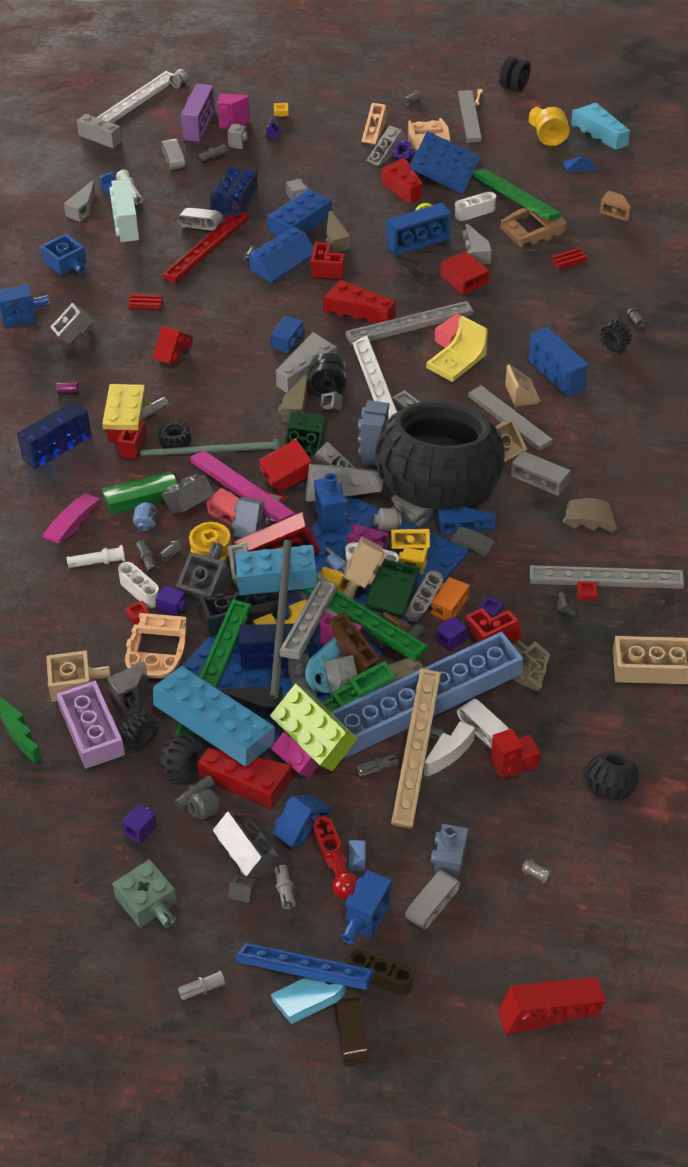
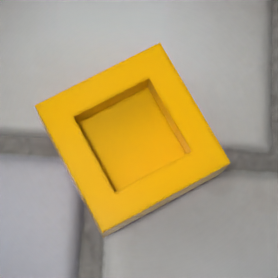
(281, 109)

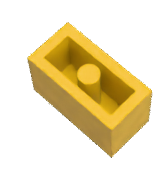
(410, 538)

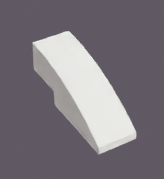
(449, 748)

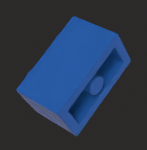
(287, 334)

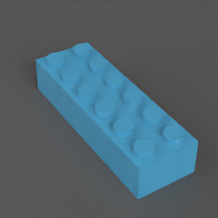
(213, 716)

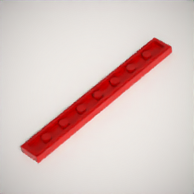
(204, 247)

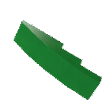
(360, 686)
(16, 727)

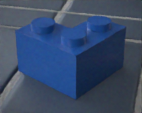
(299, 817)

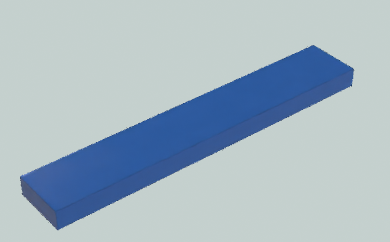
(305, 966)

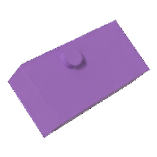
(197, 112)

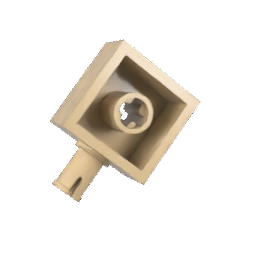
(362, 566)
(70, 671)

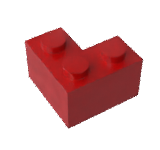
(326, 264)
(170, 345)
(129, 441)
(483, 626)
(513, 754)

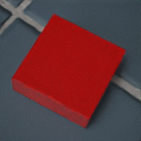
(587, 590)
(134, 610)

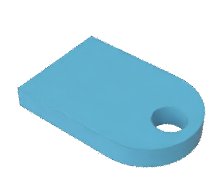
(316, 666)
(306, 998)

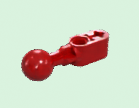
(344, 881)

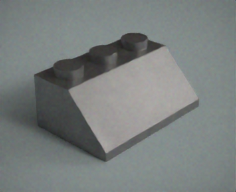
(249, 844)

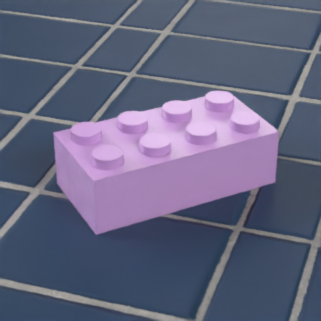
(90, 724)

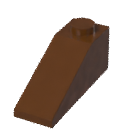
(353, 643)

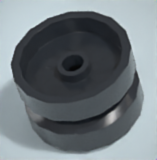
(514, 74)
(327, 374)

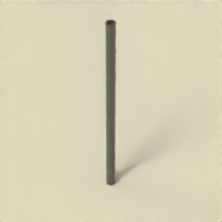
(280, 619)

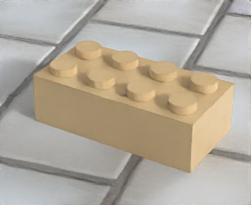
(650, 660)

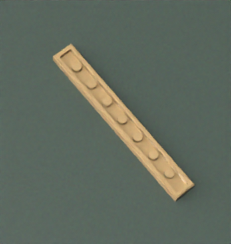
(416, 749)

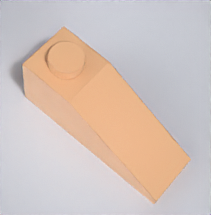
(375, 123)

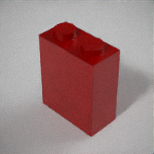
(464, 273)
(285, 466)

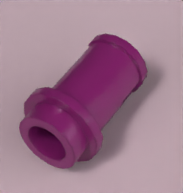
(67, 387)

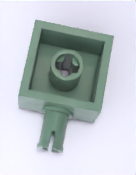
(146, 895)

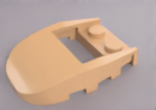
(417, 131)
(157, 664)

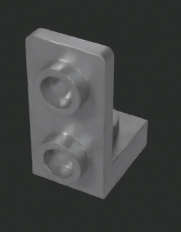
(297, 672)

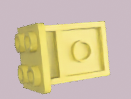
(462, 353)
(124, 407)

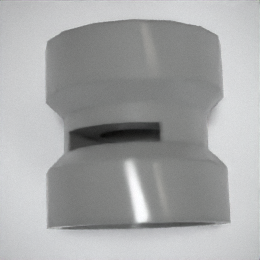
(179, 78)

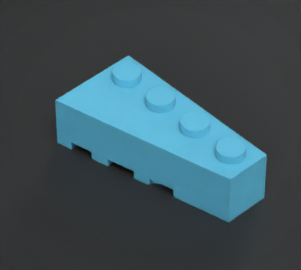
(601, 125)

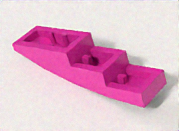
(69, 520)

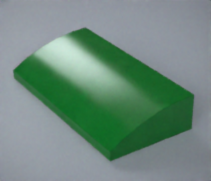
(133, 493)

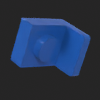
(105, 181)

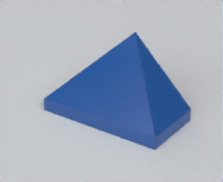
(579, 164)

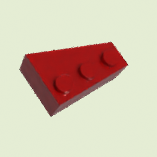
(402, 181)

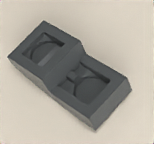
(471, 539)

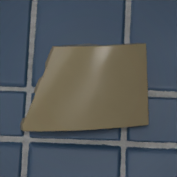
(590, 513)
(534, 664)

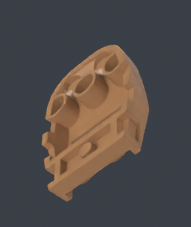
(521, 236)

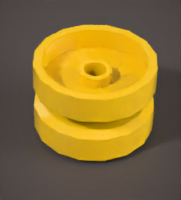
(552, 126)
(205, 534)

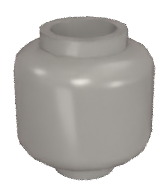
(387, 519)

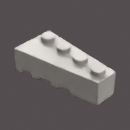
(298, 362)
(353, 480)

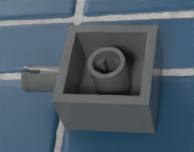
(204, 573)

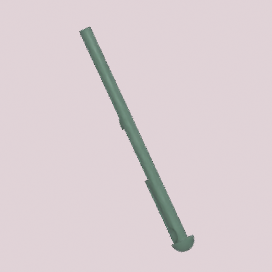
(213, 448)

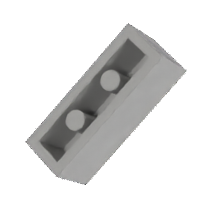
(99, 130)
(540, 473)

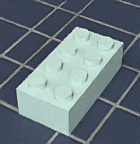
(124, 210)

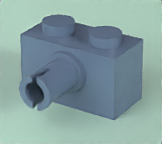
(248, 516)
(450, 849)

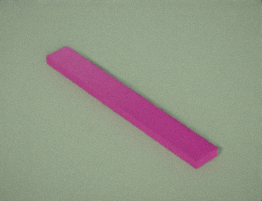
(240, 485)

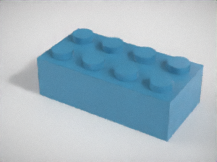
(261, 570)

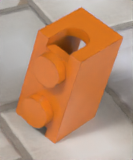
(450, 599)

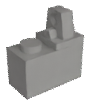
(72, 323)

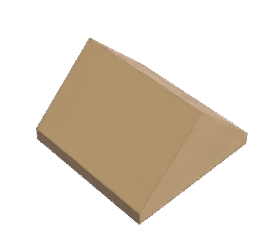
(520, 388)
(511, 439)

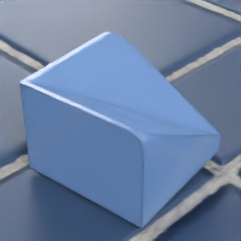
(357, 855)

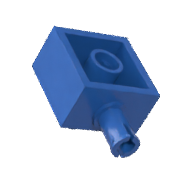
(64, 255)
(19, 306)
(330, 503)
(367, 906)

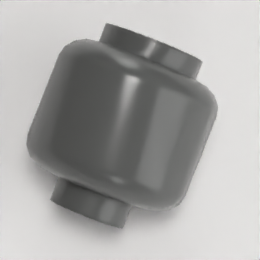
(204, 804)

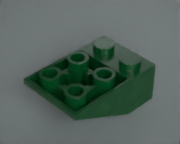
(308, 430)
(393, 587)

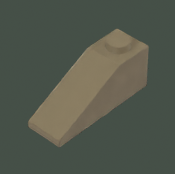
(337, 234)
(294, 399)

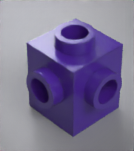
(402, 147)

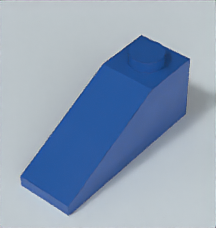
(473, 519)

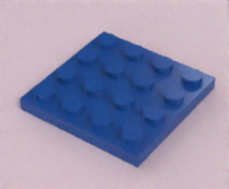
(444, 162)

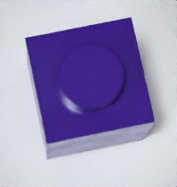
(171, 601)
(451, 634)
(139, 823)

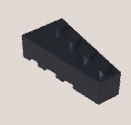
(215, 608)

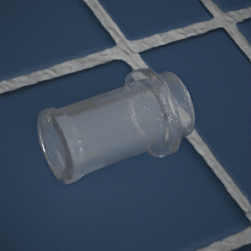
(535, 870)

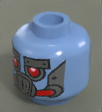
(145, 516)

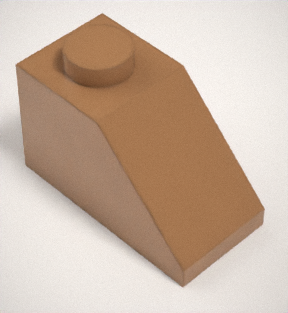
(615, 206)

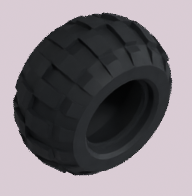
(440, 455)

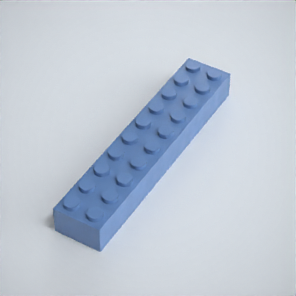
(461, 678)

